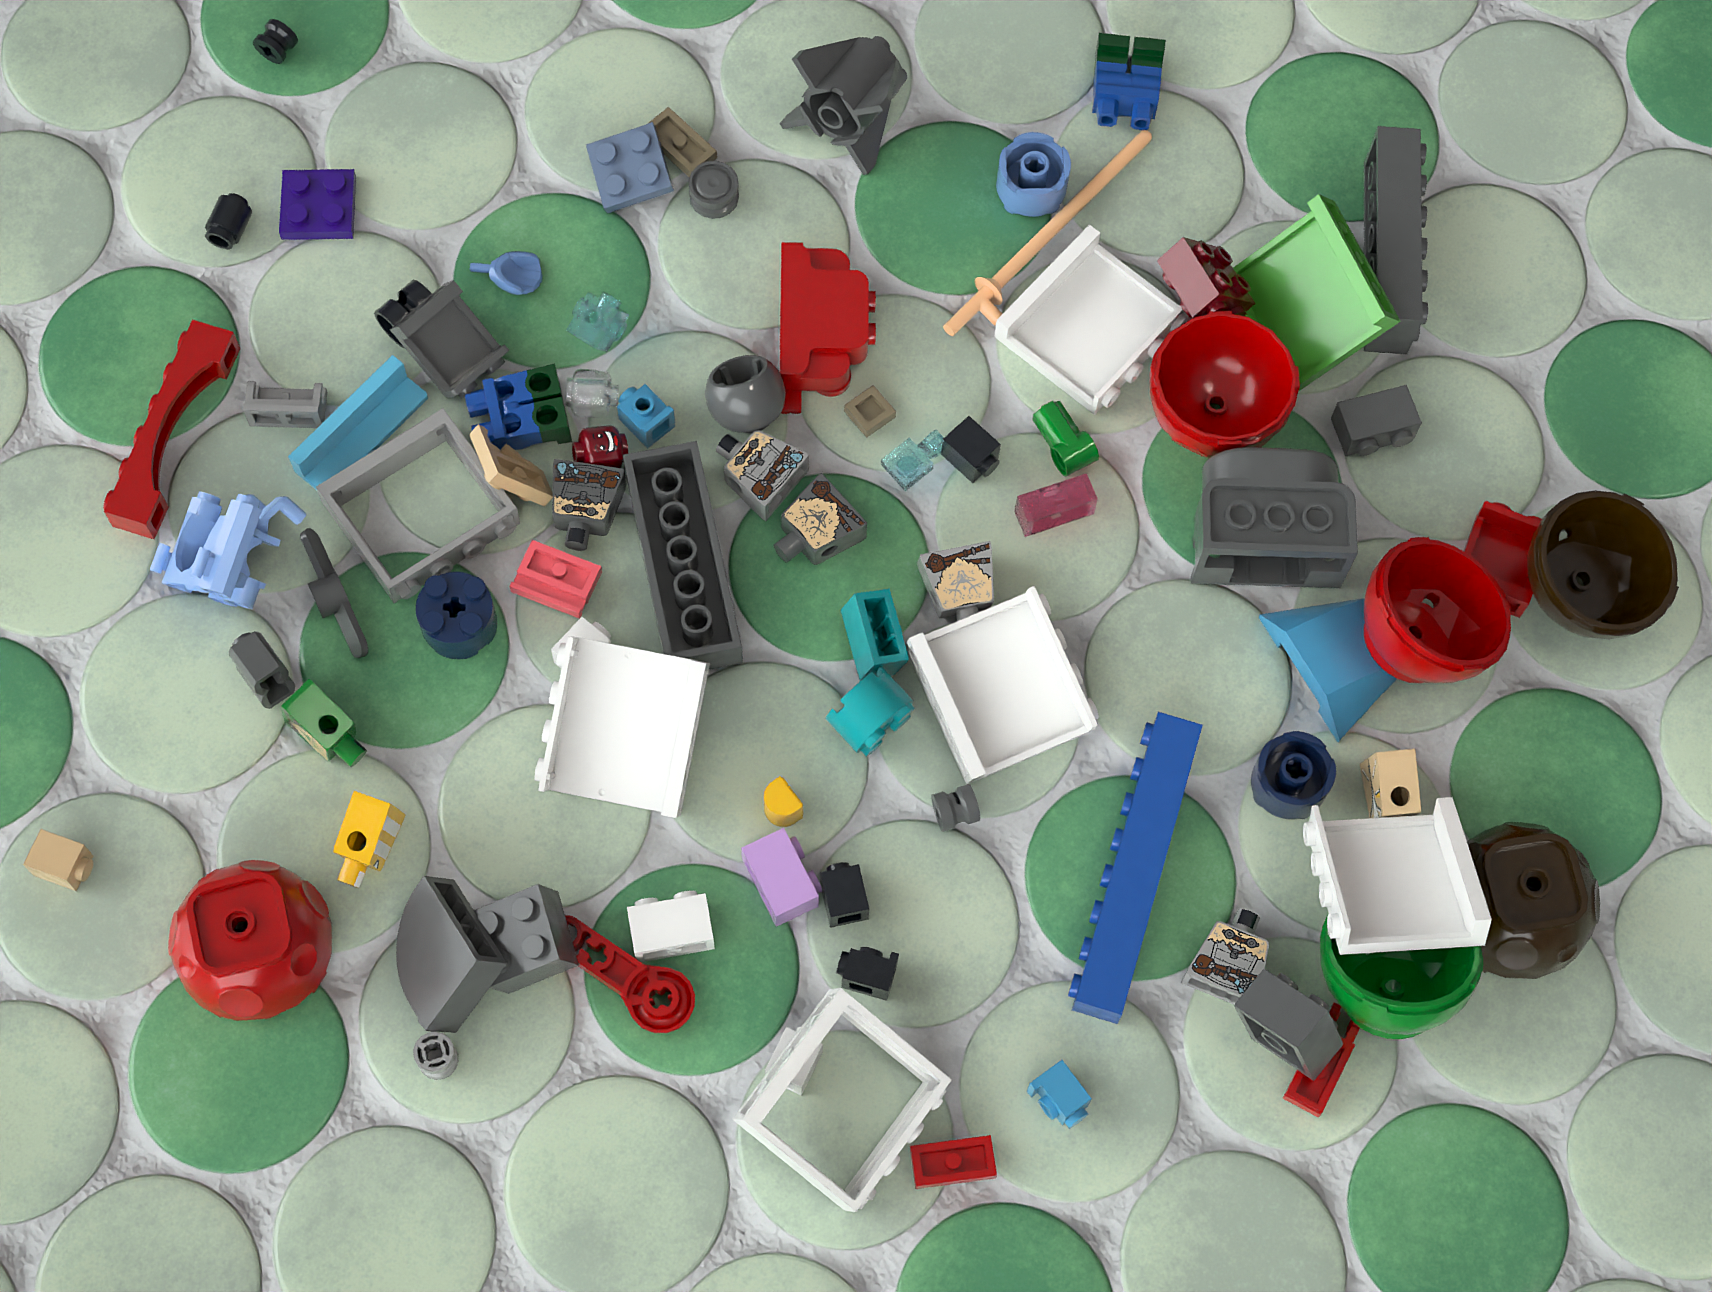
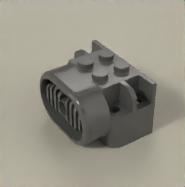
(1273, 520)

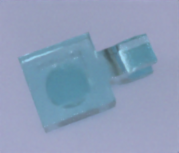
(912, 462)

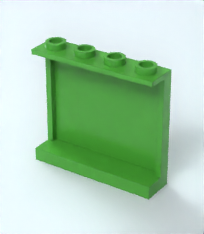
(1317, 291)

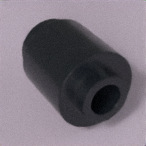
(228, 221)

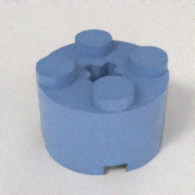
(1033, 175)

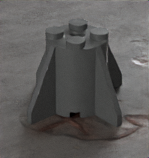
(848, 94)

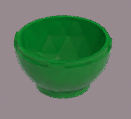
(1400, 990)

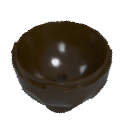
(1533, 929)

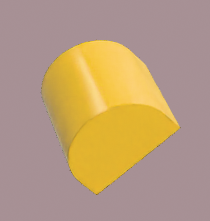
(782, 804)

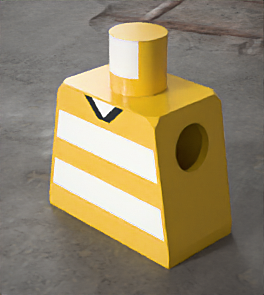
(367, 821)

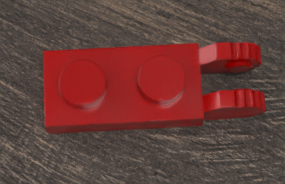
(1314, 1095)

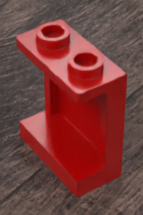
(1501, 545)

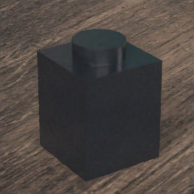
(971, 450)
(844, 894)

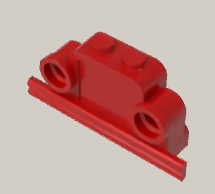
(821, 321)

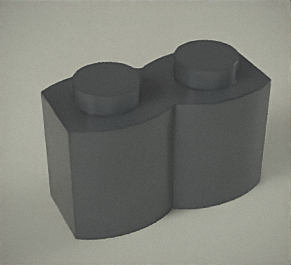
(261, 669)

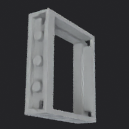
(392, 458)

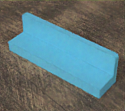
(359, 424)

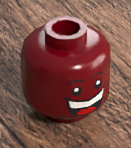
(600, 446)

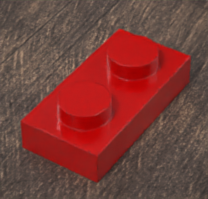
(953, 1162)

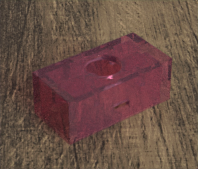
(1070, 498)

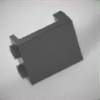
(449, 342)

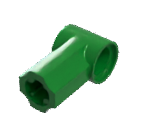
(1068, 446)

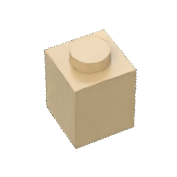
(59, 860)

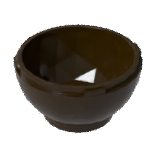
(1617, 555)

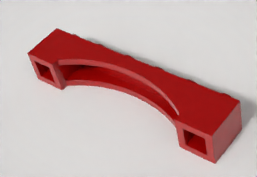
(202, 358)

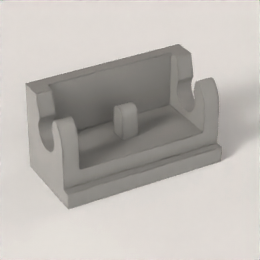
(285, 406)

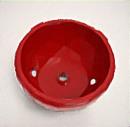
(1442, 643)

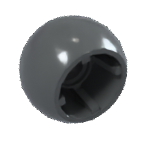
(745, 393)

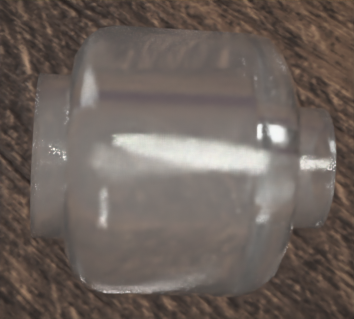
(591, 393)

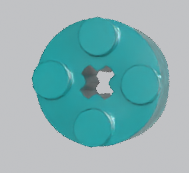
(870, 710)

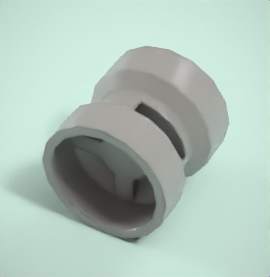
(441, 1061)

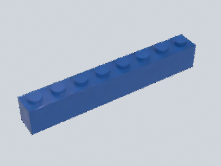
(1137, 868)

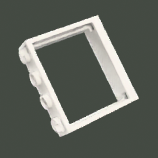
(903, 1130)

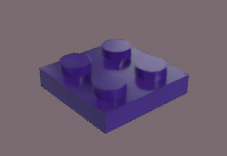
(317, 204)

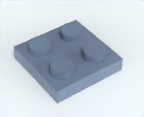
(629, 167)

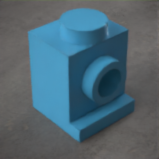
(647, 424)
(1061, 1095)

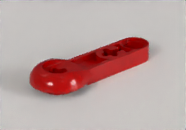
(636, 982)

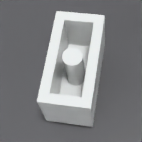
(670, 926)

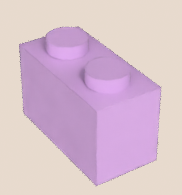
(781, 877)

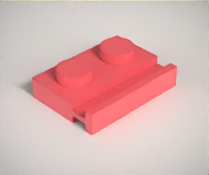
(556, 579)

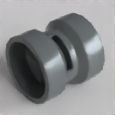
(955, 807)

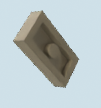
(681, 142)

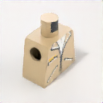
(1393, 776)

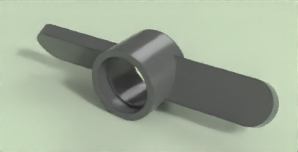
(331, 595)

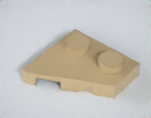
(509, 470)

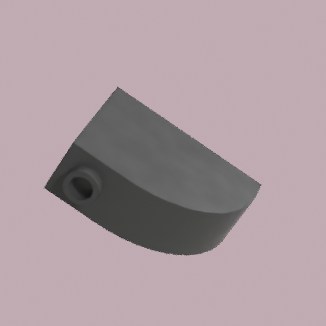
(444, 955)

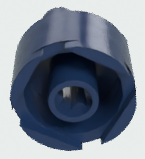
(460, 595)
(1313, 780)

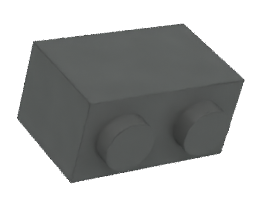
(1376, 421)

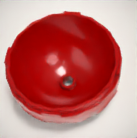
(1224, 363)
(270, 962)

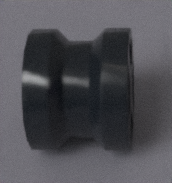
(275, 41)

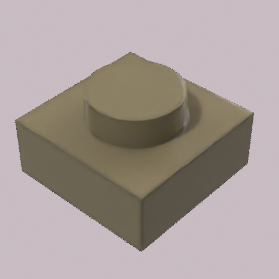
(869, 411)

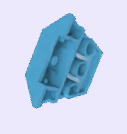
(1332, 658)

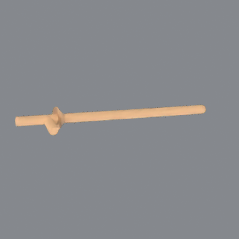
(989, 289)

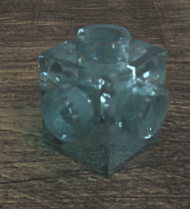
(598, 320)

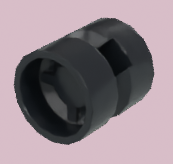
(394, 311)

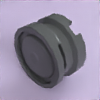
(713, 189)

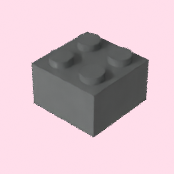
(530, 936)
(1289, 1023)

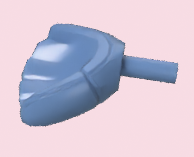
(513, 272)

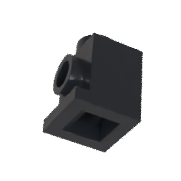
(867, 971)

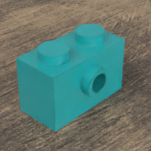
(874, 633)

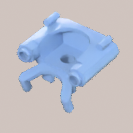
(215, 547)

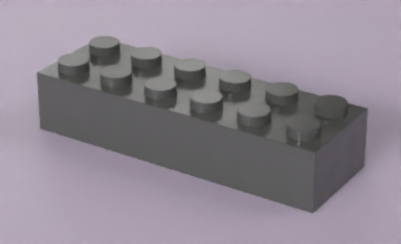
(1394, 230)
(682, 555)

